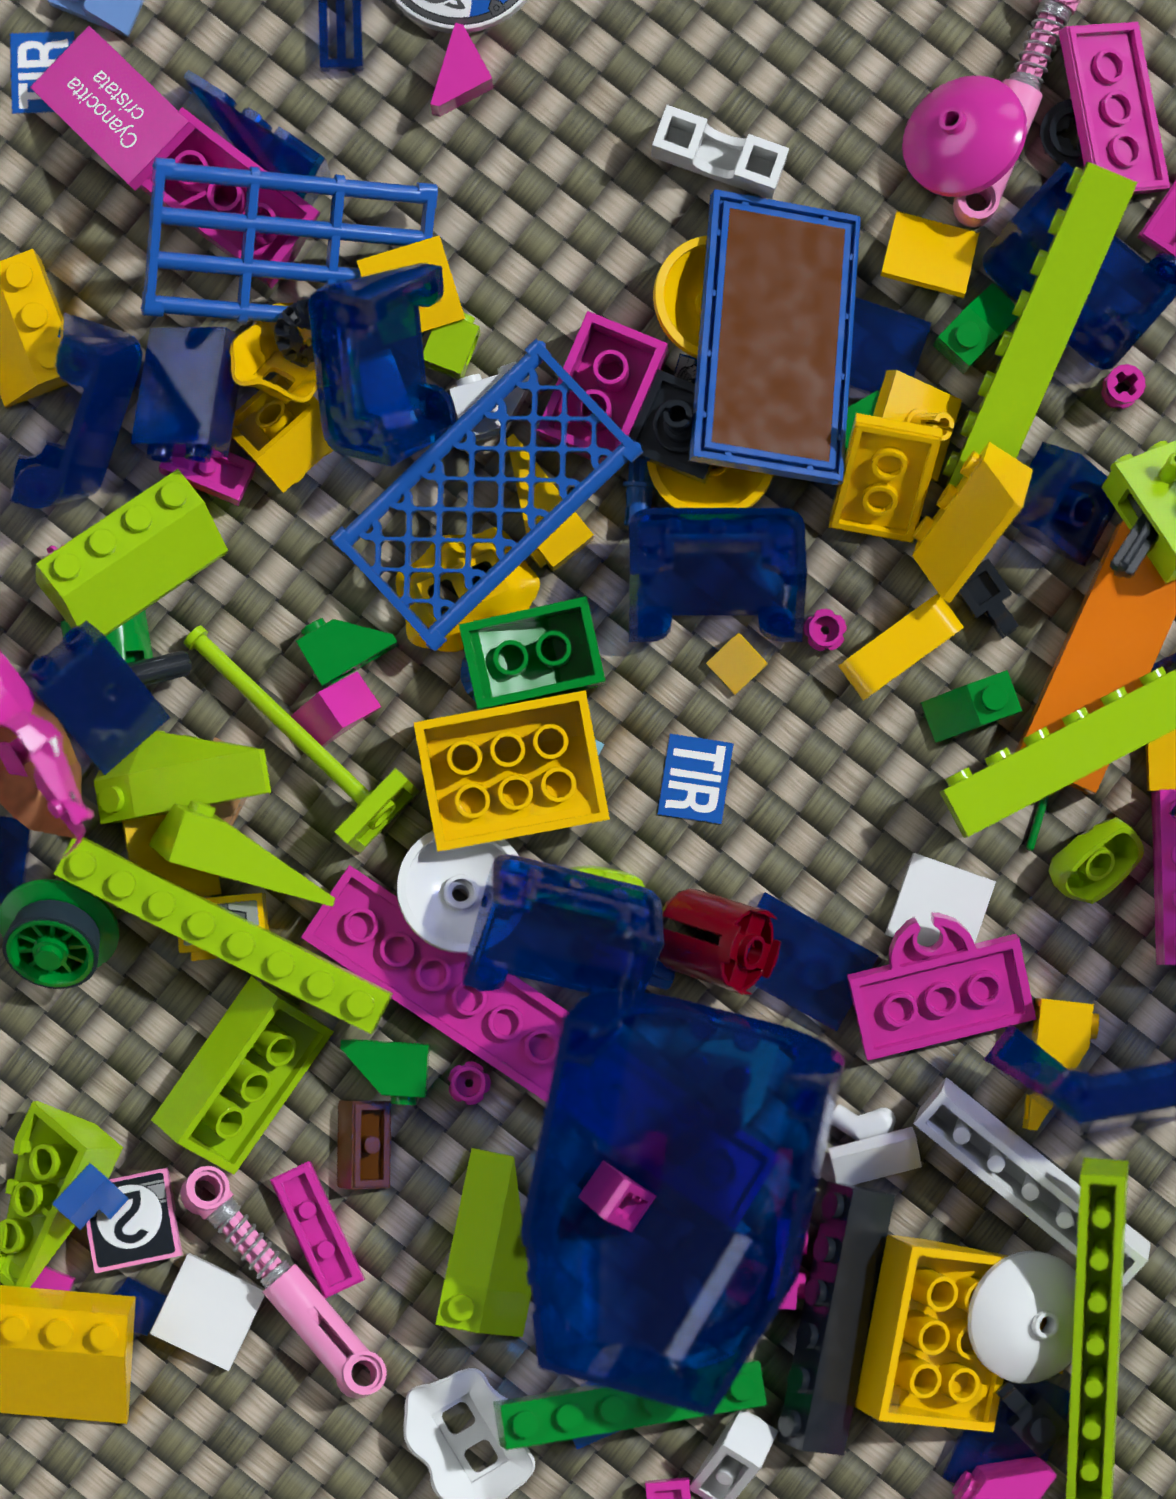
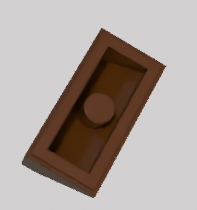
(364, 1144)

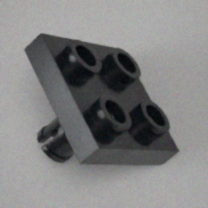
(666, 426)

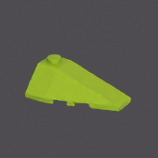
(487, 1261)

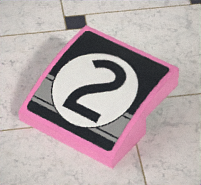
(141, 1229)

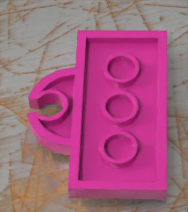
(940, 989)

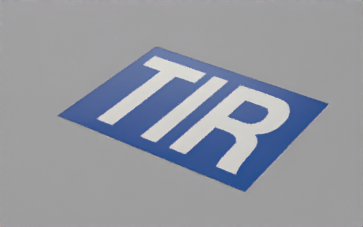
(29, 60)
(695, 778)

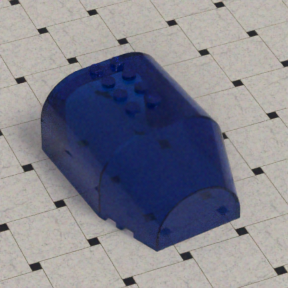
(730, 1138)

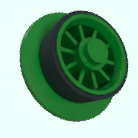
(56, 933)

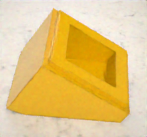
(736, 663)

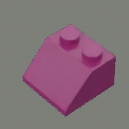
(1006, 1480)

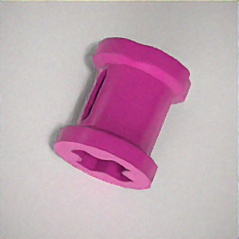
(1121, 374)

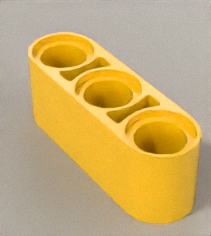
(900, 646)

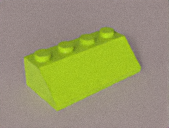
(132, 556)
(242, 1076)

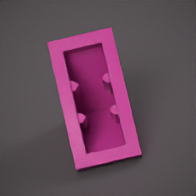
(461, 74)
(337, 709)
(616, 1197)

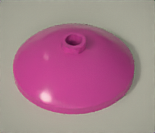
(976, 148)

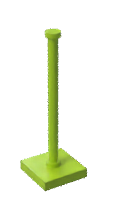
(374, 807)

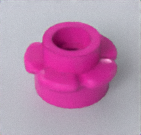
(836, 626)
(457, 1079)

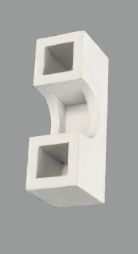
(740, 162)

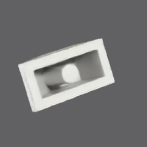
(734, 1457)

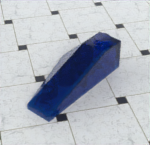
(253, 136)

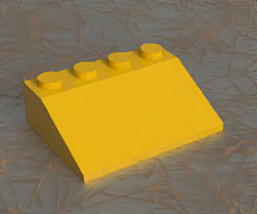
(511, 771)
(918, 1339)
(66, 1354)

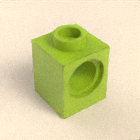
(452, 347)

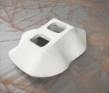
(445, 1452)

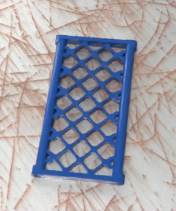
(346, 537)

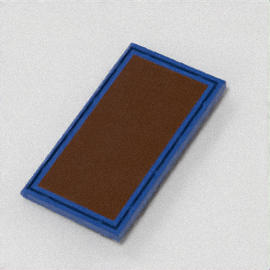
(775, 338)

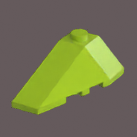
(178, 770)
(209, 844)
(51, 1154)

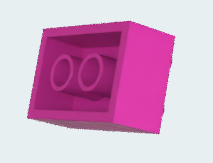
(615, 371)

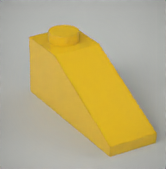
(570, 536)
(1065, 1034)

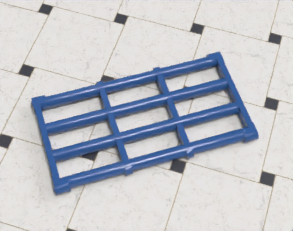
(252, 223)

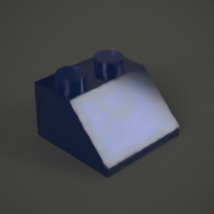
(1065, 503)

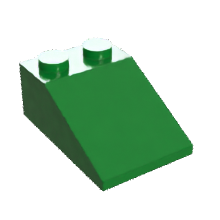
(532, 654)

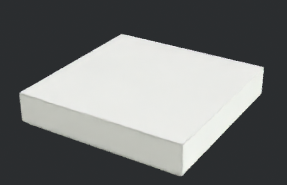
(940, 889)
(208, 1311)

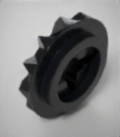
(1058, 148)
(289, 338)

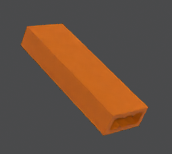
(1107, 645)

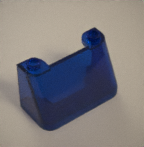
(1123, 297)
(374, 366)
(107, 368)
(717, 566)
(563, 929)

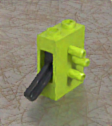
(1145, 498)

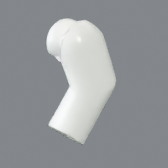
(864, 1125)

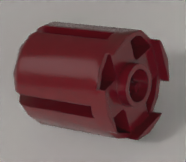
(739, 929)

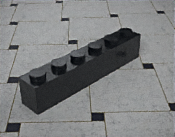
(835, 1318)

